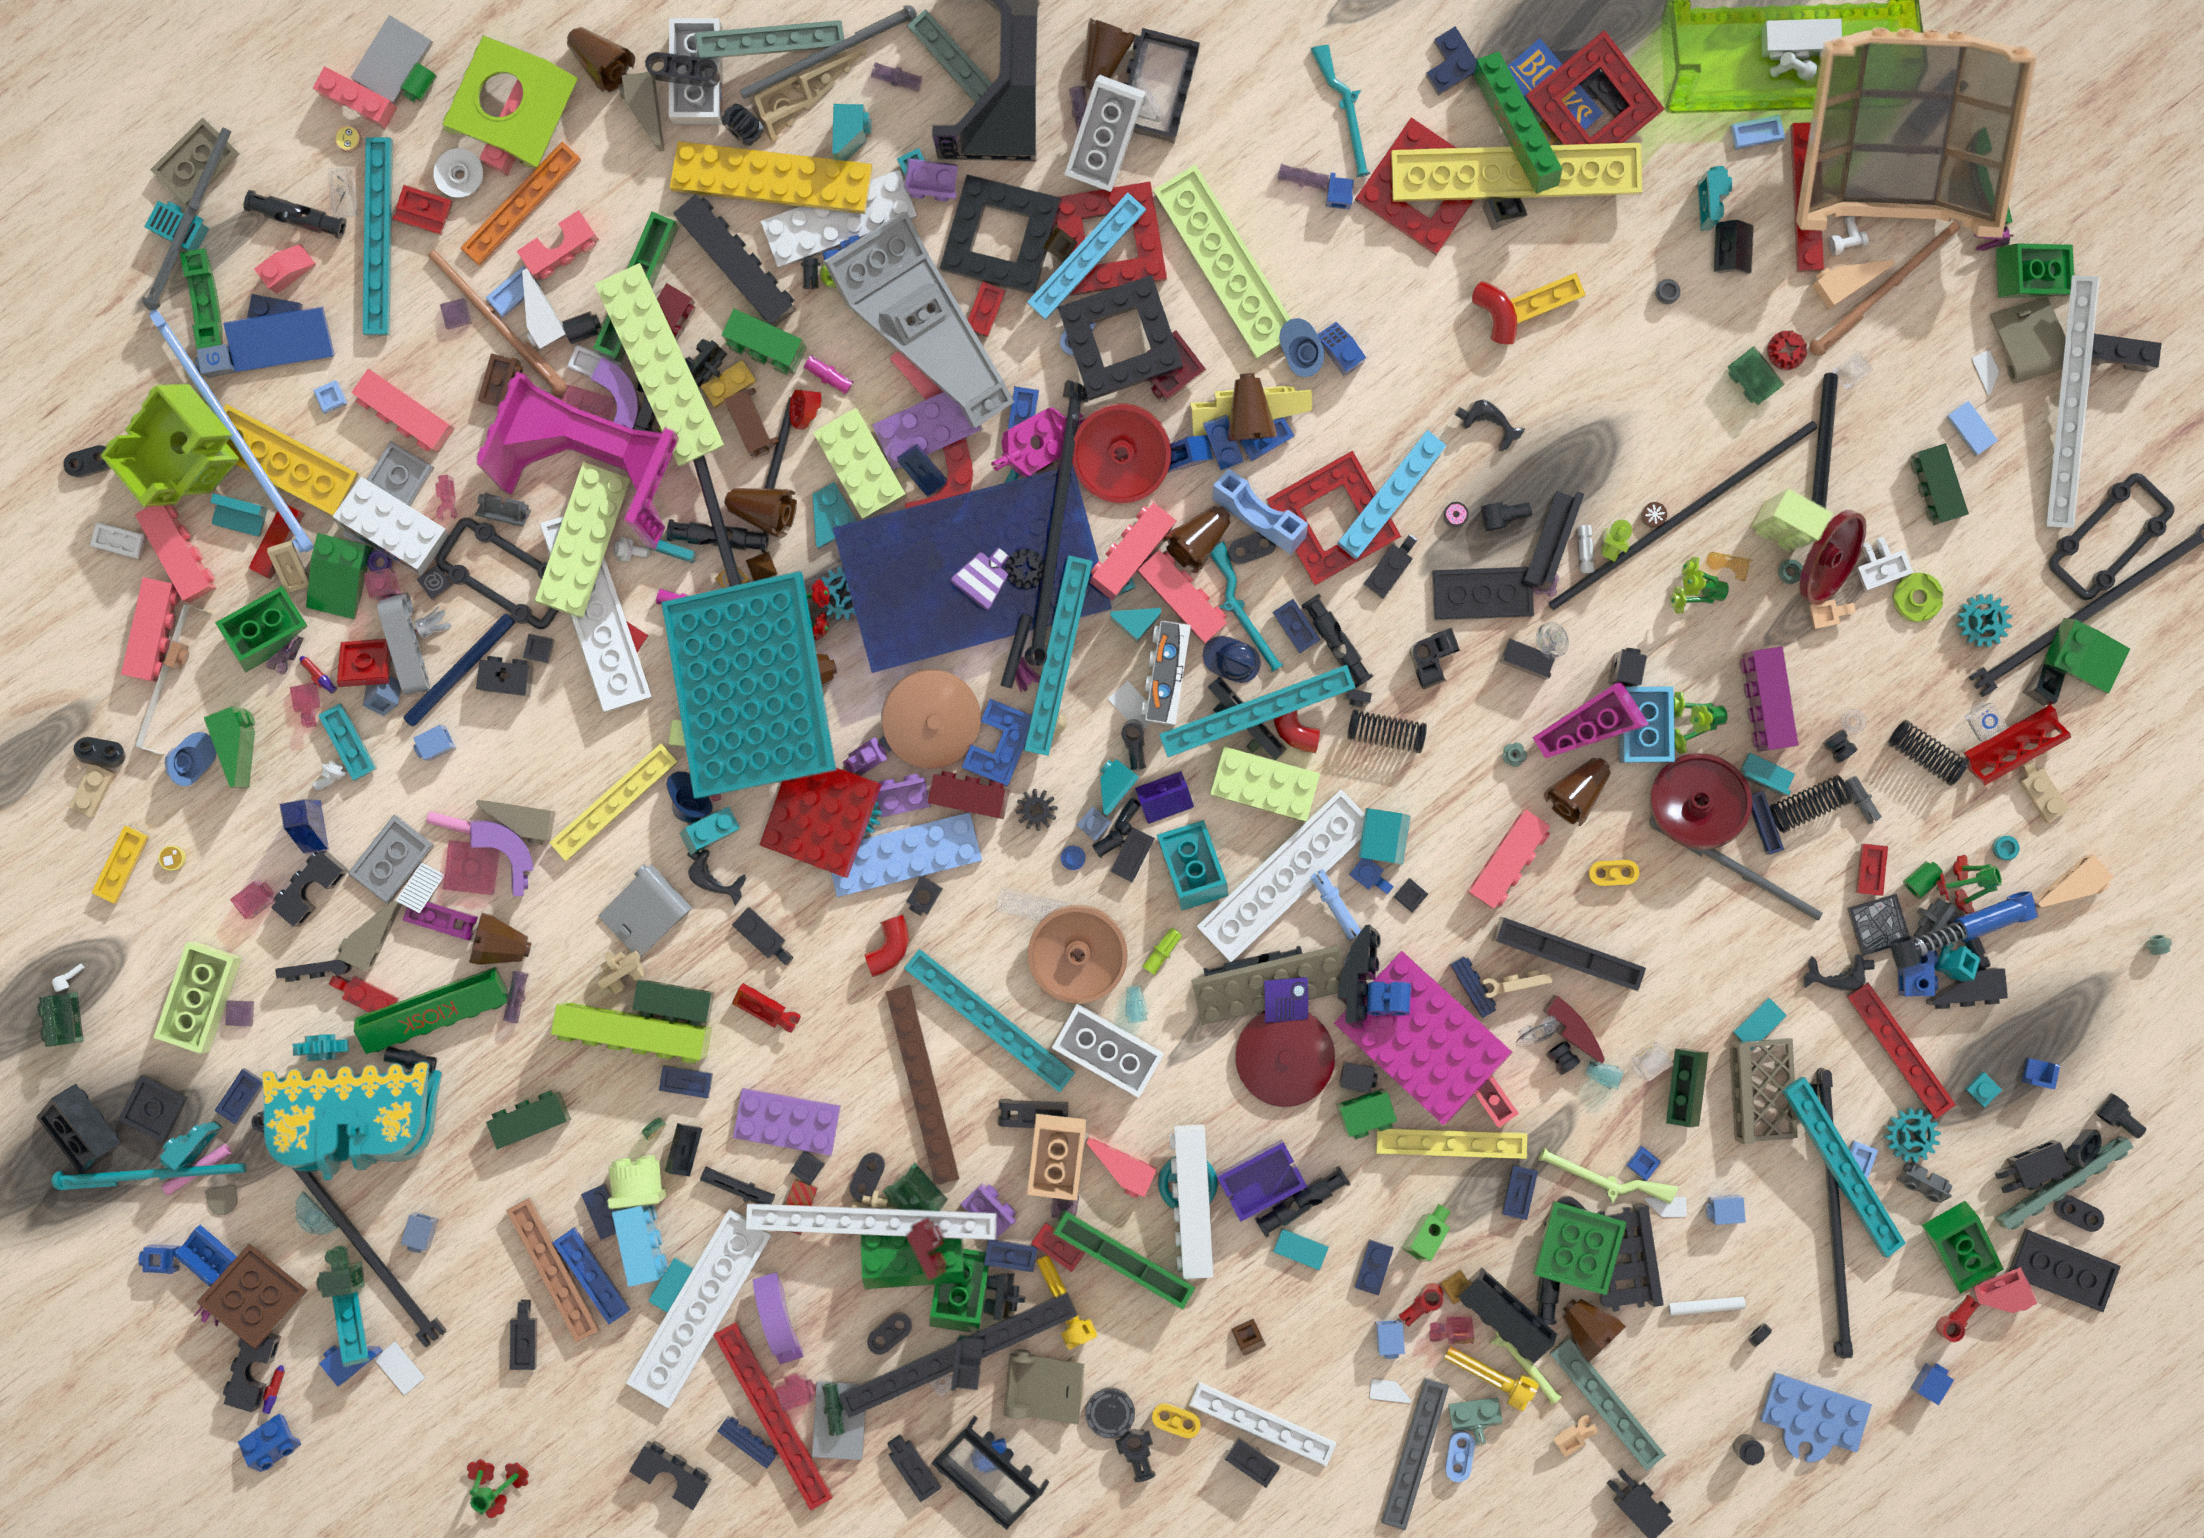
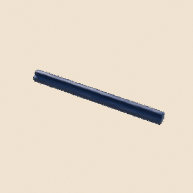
(459, 669)

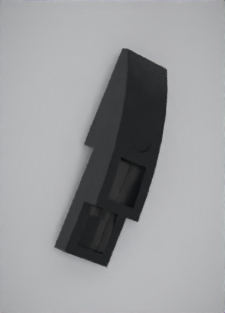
(1359, 966)

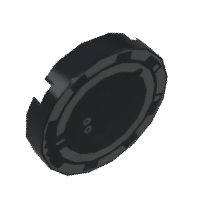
(1110, 1412)

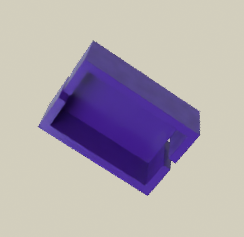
(1261, 1180)

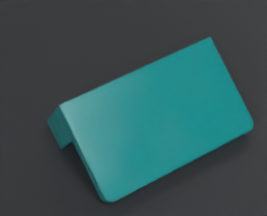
(238, 515)
(1767, 774)

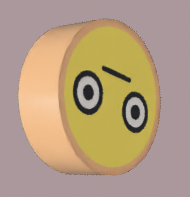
(348, 138)

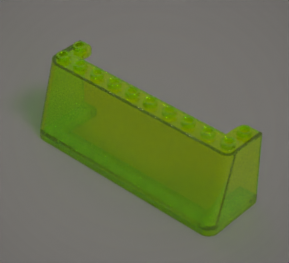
(1718, 62)

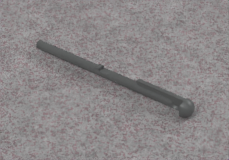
(907, 13)
(151, 301)
(1751, 876)

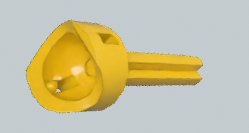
(1078, 1330)
(1519, 1391)

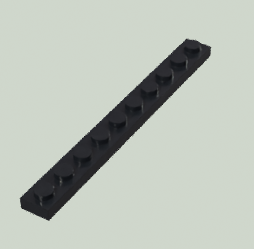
(942, 1360)

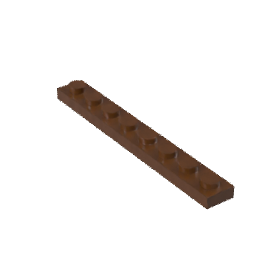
(922, 1085)

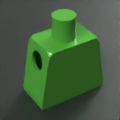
(1423, 1244)

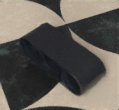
(674, 61)

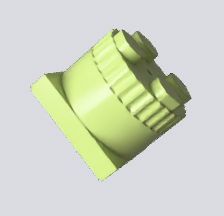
(635, 1182)

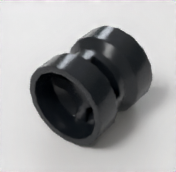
(1840, 746)
(1563, 1057)

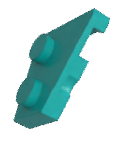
(829, 512)

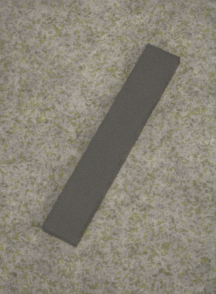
(1415, 1453)

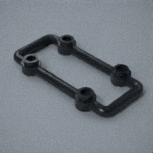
(2152, 528)
(460, 574)

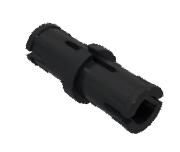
(408, 1058)

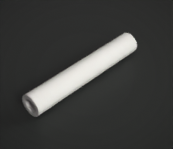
(1705, 1306)

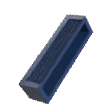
(1765, 824)
(1472, 986)
(747, 1442)

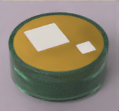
(653, 1128)

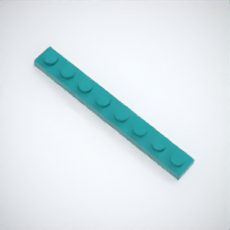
(377, 236)
(1058, 655)
(1257, 711)
(989, 1020)
(1843, 1167)

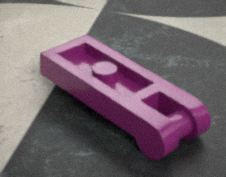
(442, 920)

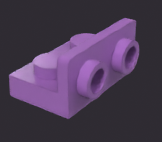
(930, 179)
(903, 796)
(985, 1200)

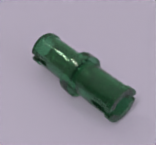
(833, 1408)

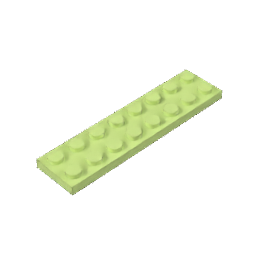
(1224, 259)
(659, 363)

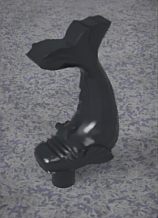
(1487, 411)
(702, 878)
(1850, 980)

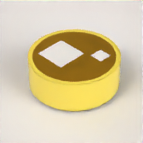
(172, 857)

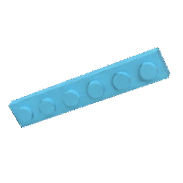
(1086, 256)
(1391, 494)

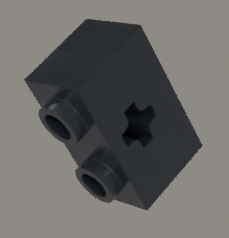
(1628, 667)
(518, 683)

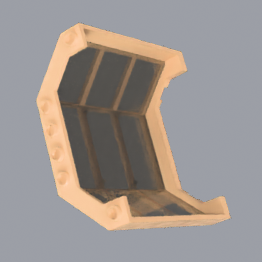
(1916, 129)

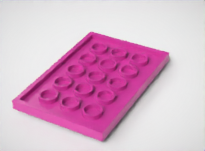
(1436, 1050)

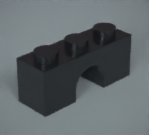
(2131, 353)
(293, 902)
(243, 1390)
(690, 1481)

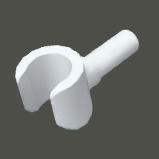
(60, 983)

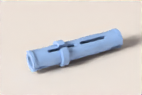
(1330, 895)

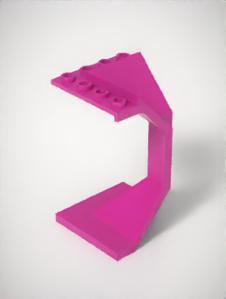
(539, 425)

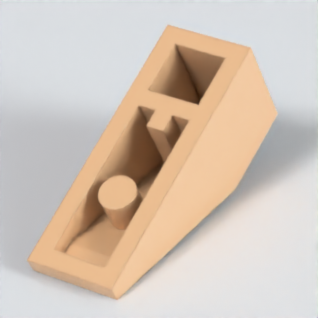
(1844, 280)
(2082, 879)

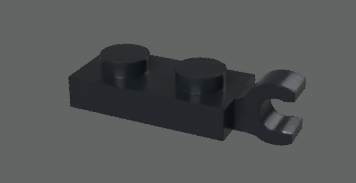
(1390, 567)
(762, 935)
(523, 1338)

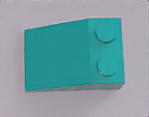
(1193, 865)

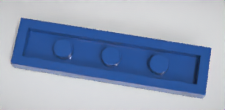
(591, 1275)

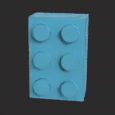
(1655, 741)
(639, 1244)

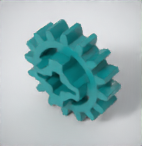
(833, 590)
(1990, 612)
(320, 1047)
(1905, 1142)

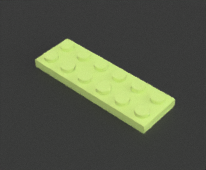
(582, 540)

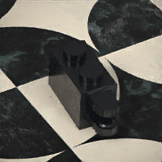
(2035, 1166)
(1640, 1507)

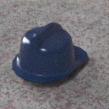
(1231, 659)
(684, 804)

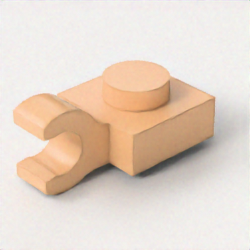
(1828, 613)
(1573, 1438)

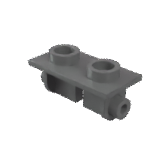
(511, 512)
(1915, 1179)

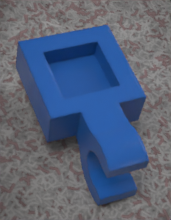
(1368, 873)

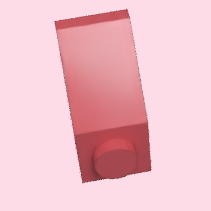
(284, 267)
(2007, 1292)

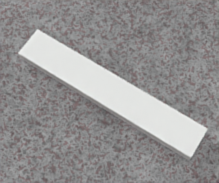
(1262, 1424)

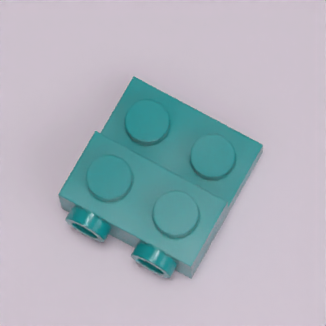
(1712, 190)
(184, 1149)

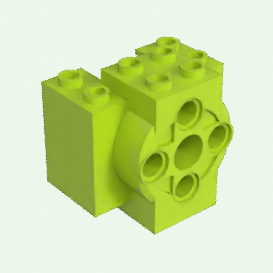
(156, 456)

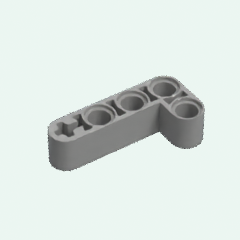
(403, 645)

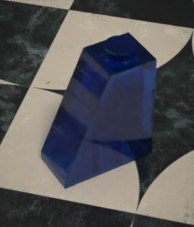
(305, 824)

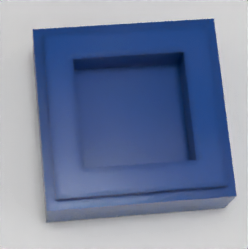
(1643, 1163)

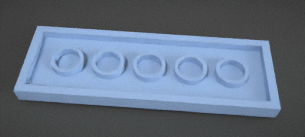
(911, 854)

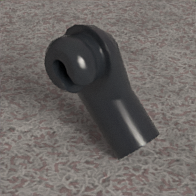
(1122, 823)

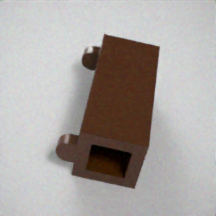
(749, 423)

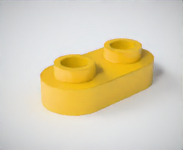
(1612, 872)
(1175, 1421)

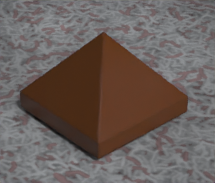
(761, 566)

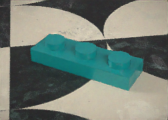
(347, 742)
(350, 1329)

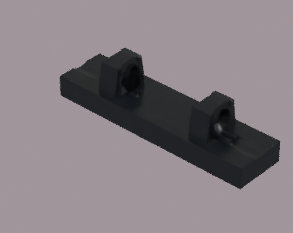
(1261, 734)

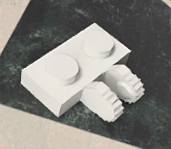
(1884, 569)

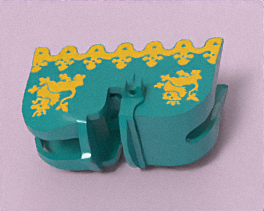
(317, 1118)

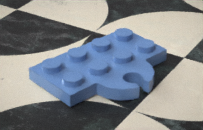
(1814, 1417)

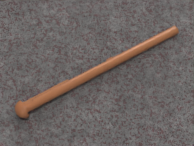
(1819, 347)
(525, 350)

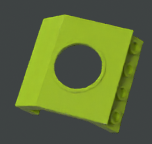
(531, 125)

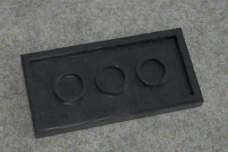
(1481, 593)
(2065, 1270)

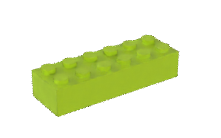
(630, 1030)

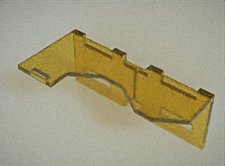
(1740, 568)

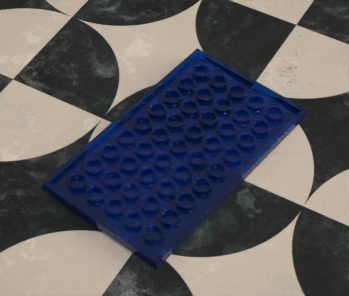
(905, 559)

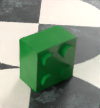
(1366, 1113)

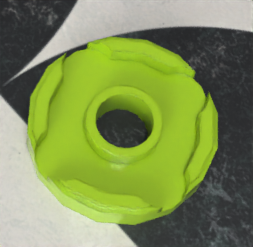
(1905, 604)

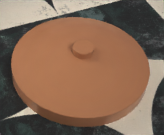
(930, 718)
(1077, 954)

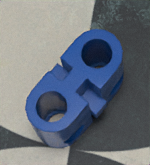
(1388, 998)

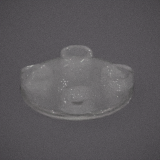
(1539, 1034)

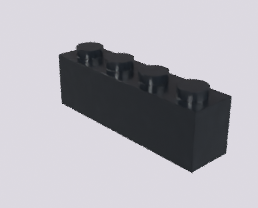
(1507, 1315)

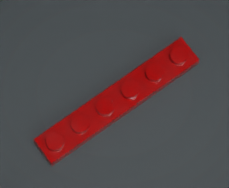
(1808, 242)
(1901, 1050)

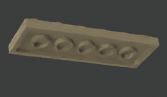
(1243, 990)

